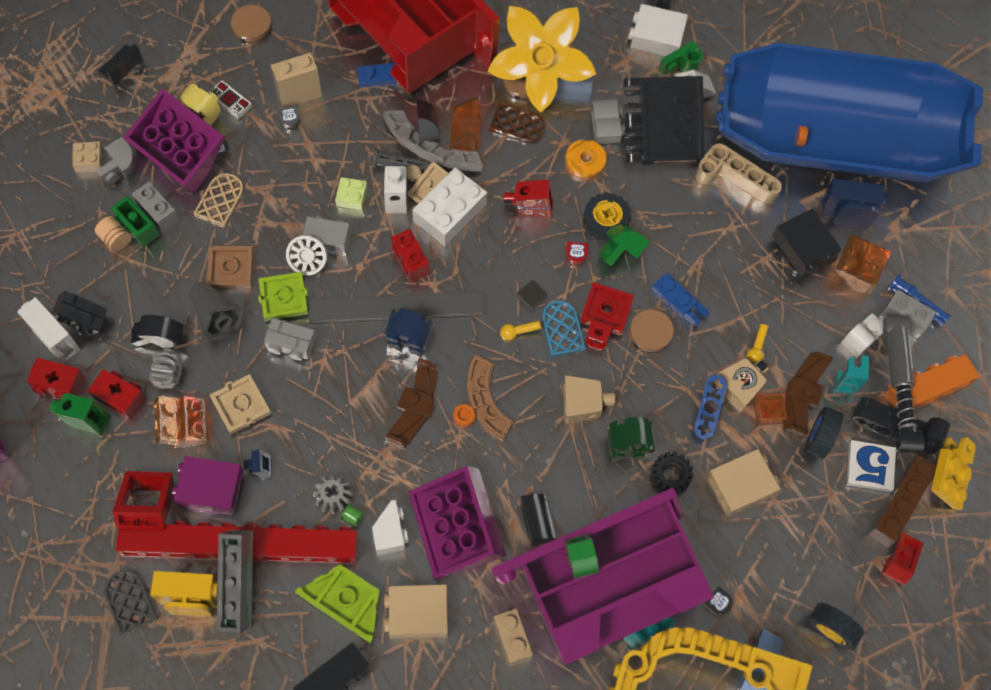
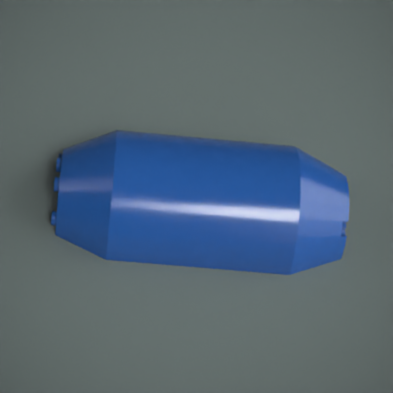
(858, 108)

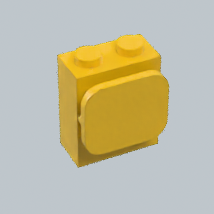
(185, 592)

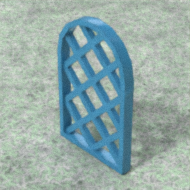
(564, 336)

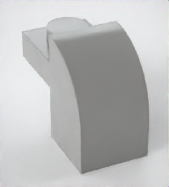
(121, 164)

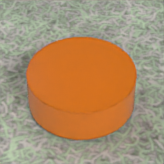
(801, 135)
(464, 415)

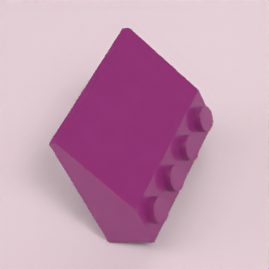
(176, 140)
(457, 522)

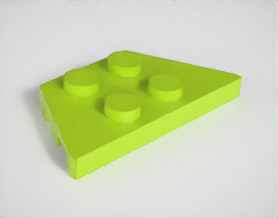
(345, 600)

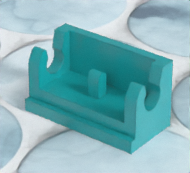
(854, 376)

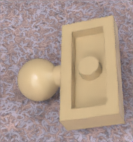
(425, 182)

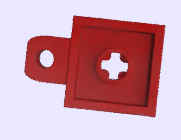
(601, 322)

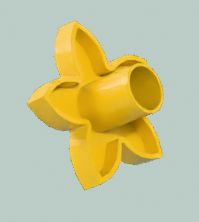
(542, 53)

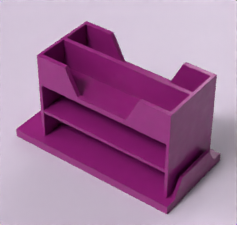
(641, 578)

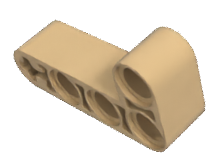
(741, 176)

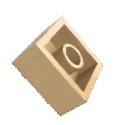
(87, 156)

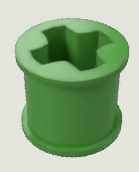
(352, 515)

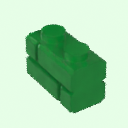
(135, 221)

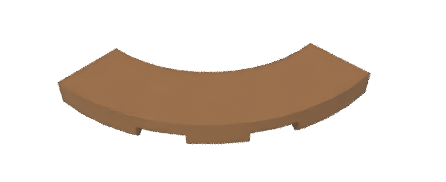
(480, 399)

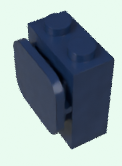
(852, 203)

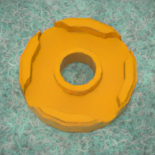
(585, 169)

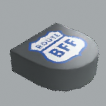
(289, 116)

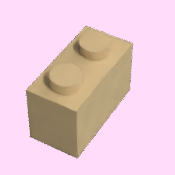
(512, 637)

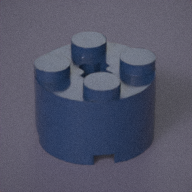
(408, 330)

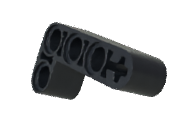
(885, 422)

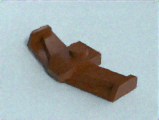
(804, 392)
(415, 403)

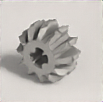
(166, 369)
(331, 486)

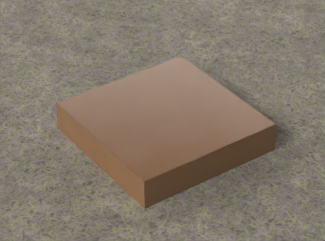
(230, 267)

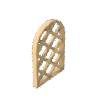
(212, 218)

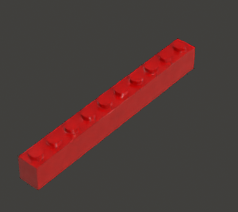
(269, 543)

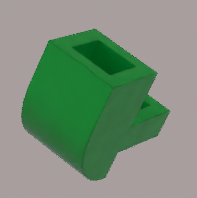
(623, 238)
(581, 556)

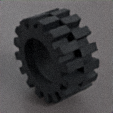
(676, 461)

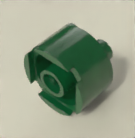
(631, 438)

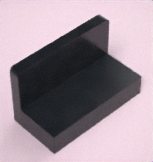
(120, 64)

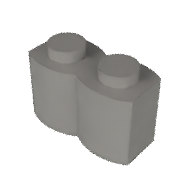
(606, 121)

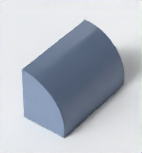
(574, 90)

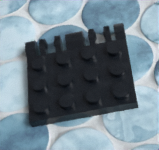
(668, 118)

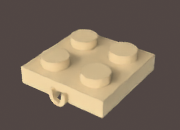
(240, 404)

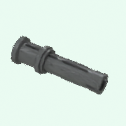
(393, 159)

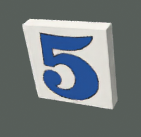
(871, 466)

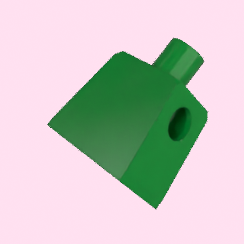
(81, 413)

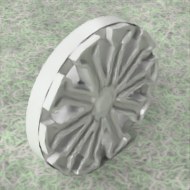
(306, 254)

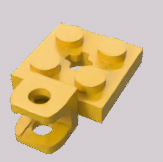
(953, 472)

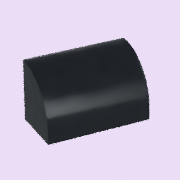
(427, 121)
(537, 518)

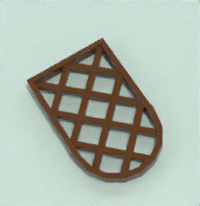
(526, 113)

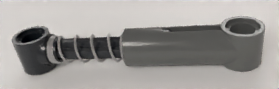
(897, 331)

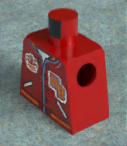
(532, 198)

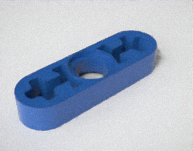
(720, 392)

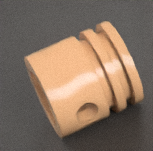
(113, 233)

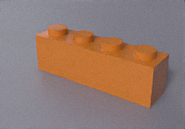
(938, 381)

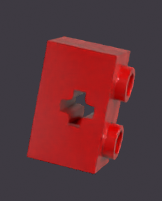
(54, 378)
(105, 389)

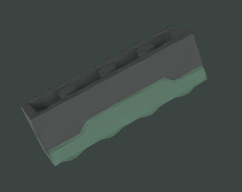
(235, 581)

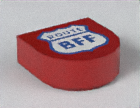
(576, 252)

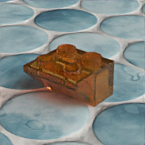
(466, 125)
(861, 264)

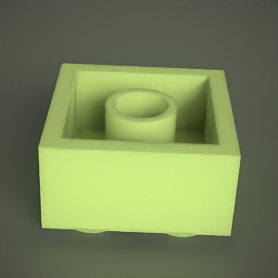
(351, 193)

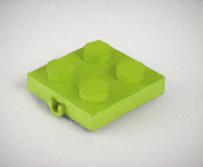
(283, 296)

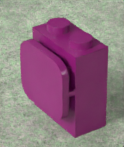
(207, 485)

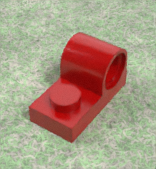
(903, 560)

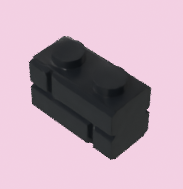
(79, 313)

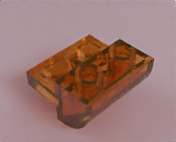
(180, 421)

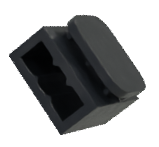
(806, 243)

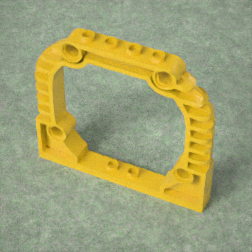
(778, 671)

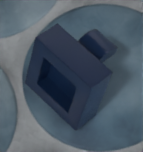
(259, 464)

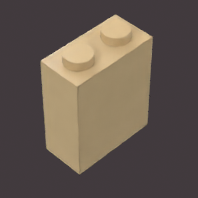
(296, 80)
(743, 482)
(416, 611)

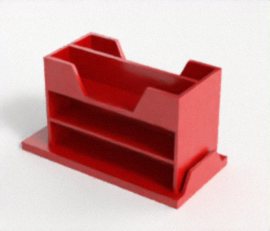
(424, 34)

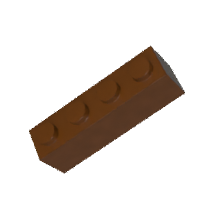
(902, 501)

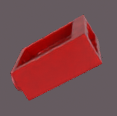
(152, 516)

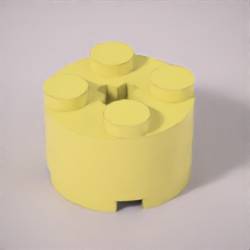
(201, 103)

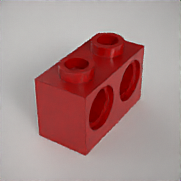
(410, 255)

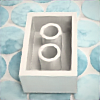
(449, 206)

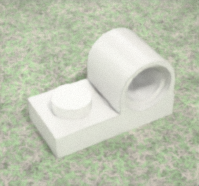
(863, 335)

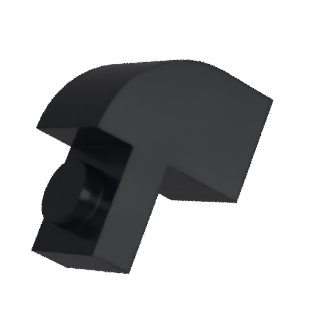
(157, 330)

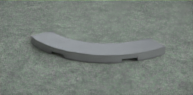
(430, 150)

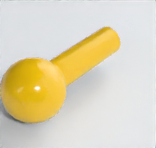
(509, 331)
(756, 353)

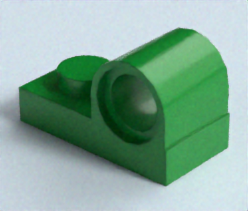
(682, 58)

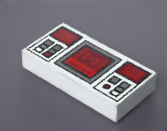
(231, 100)

